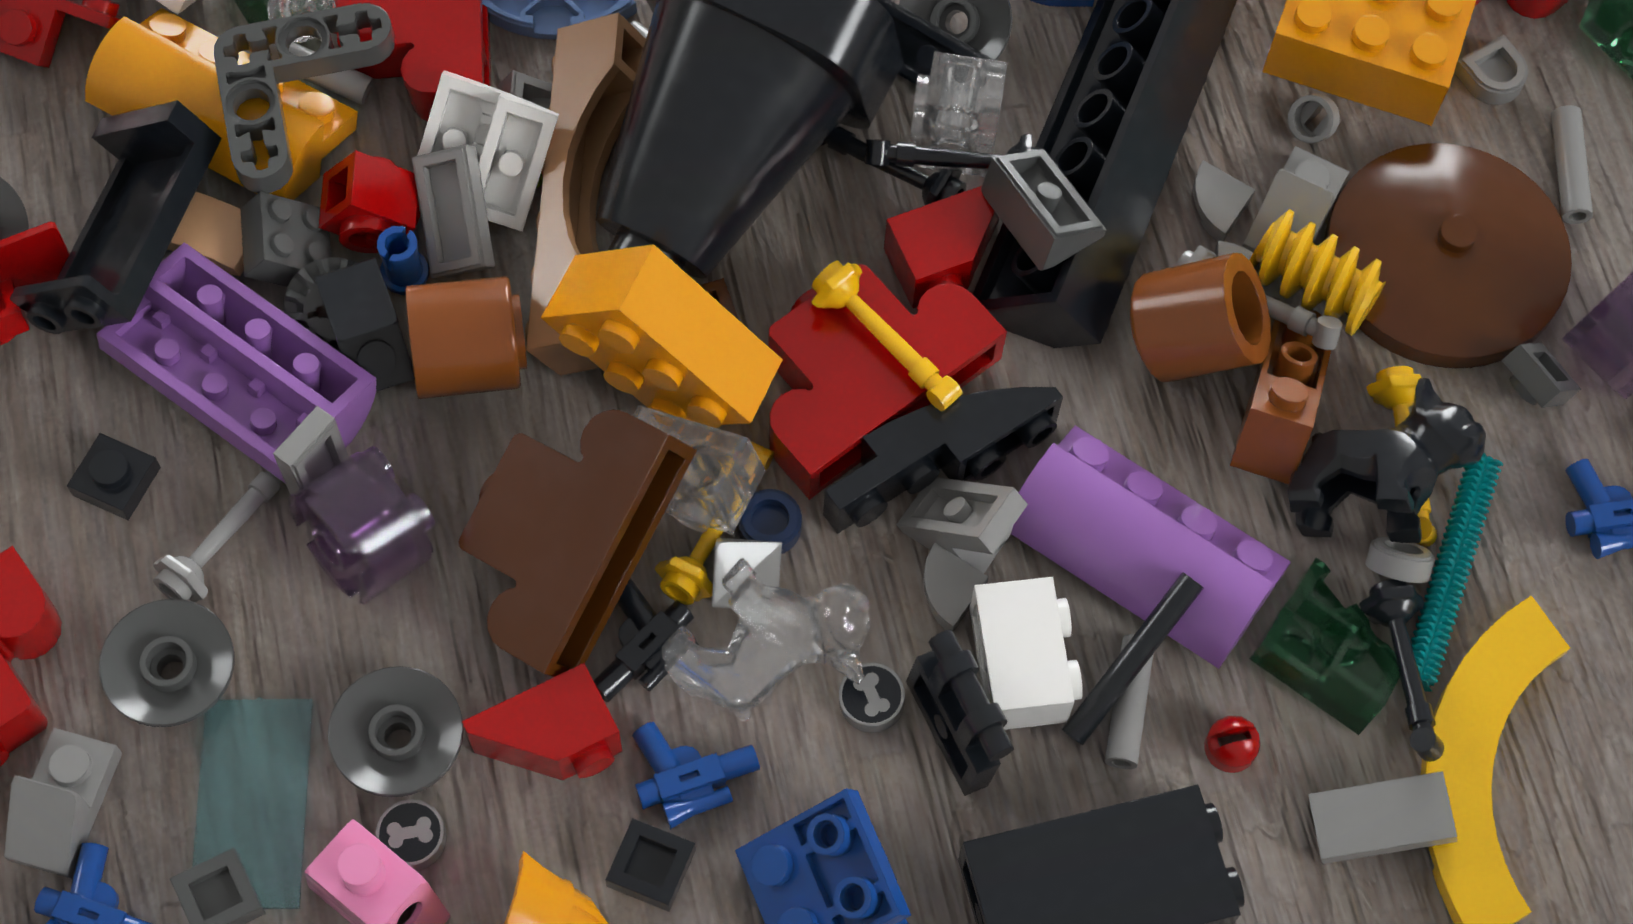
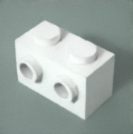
(1023, 651)

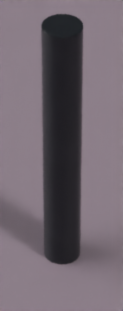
(1132, 658)

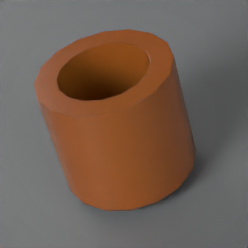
(1200, 318)
(465, 337)

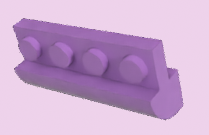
(235, 359)
(1138, 535)

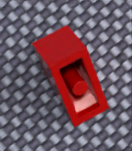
(939, 242)
(550, 728)

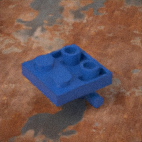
(824, 868)

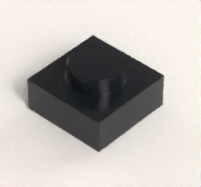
(113, 476)
(650, 864)

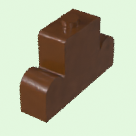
(571, 533)

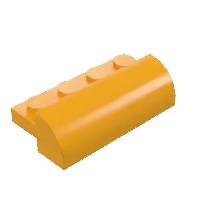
(175, 61)

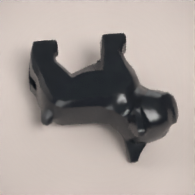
(1385, 466)

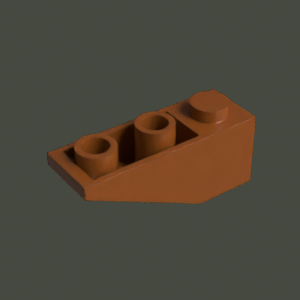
(1281, 405)

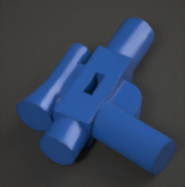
(1607, 512)
(684, 778)
(89, 898)

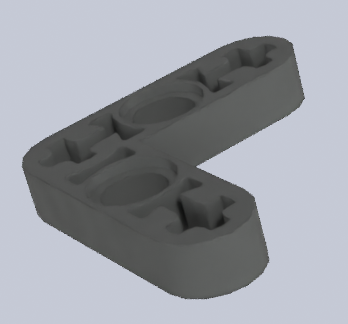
(263, 75)

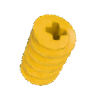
(1317, 271)

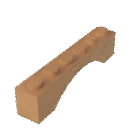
(590, 92)

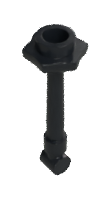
(908, 154)
(934, 187)
(1393, 605)

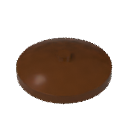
(1464, 253)

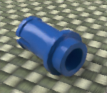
(401, 260)

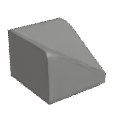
(761, 555)

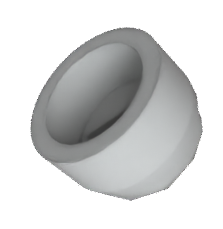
(1305, 110)

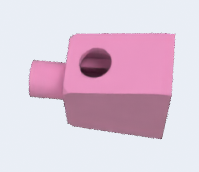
(371, 882)

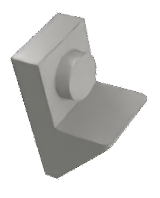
(1306, 187)
(964, 518)
(60, 803)

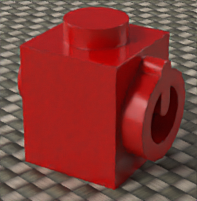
(365, 198)

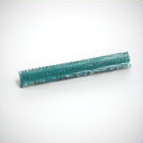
(1453, 567)

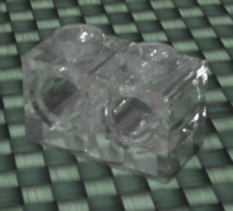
(959, 105)
(719, 457)

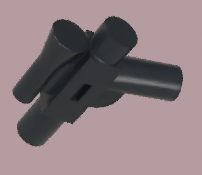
(642, 642)

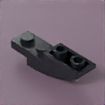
(961, 441)

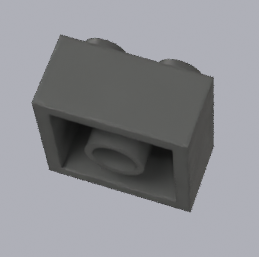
(280, 238)

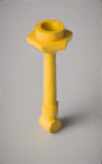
(838, 287)
(1396, 391)
(685, 576)

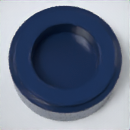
(772, 517)

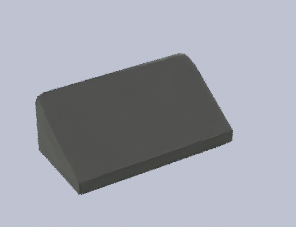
(1040, 207)

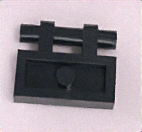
(959, 712)

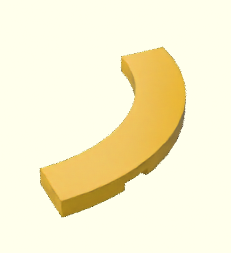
(1469, 723)

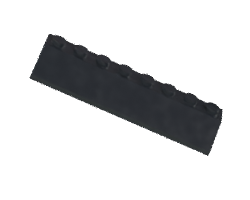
(1115, 144)

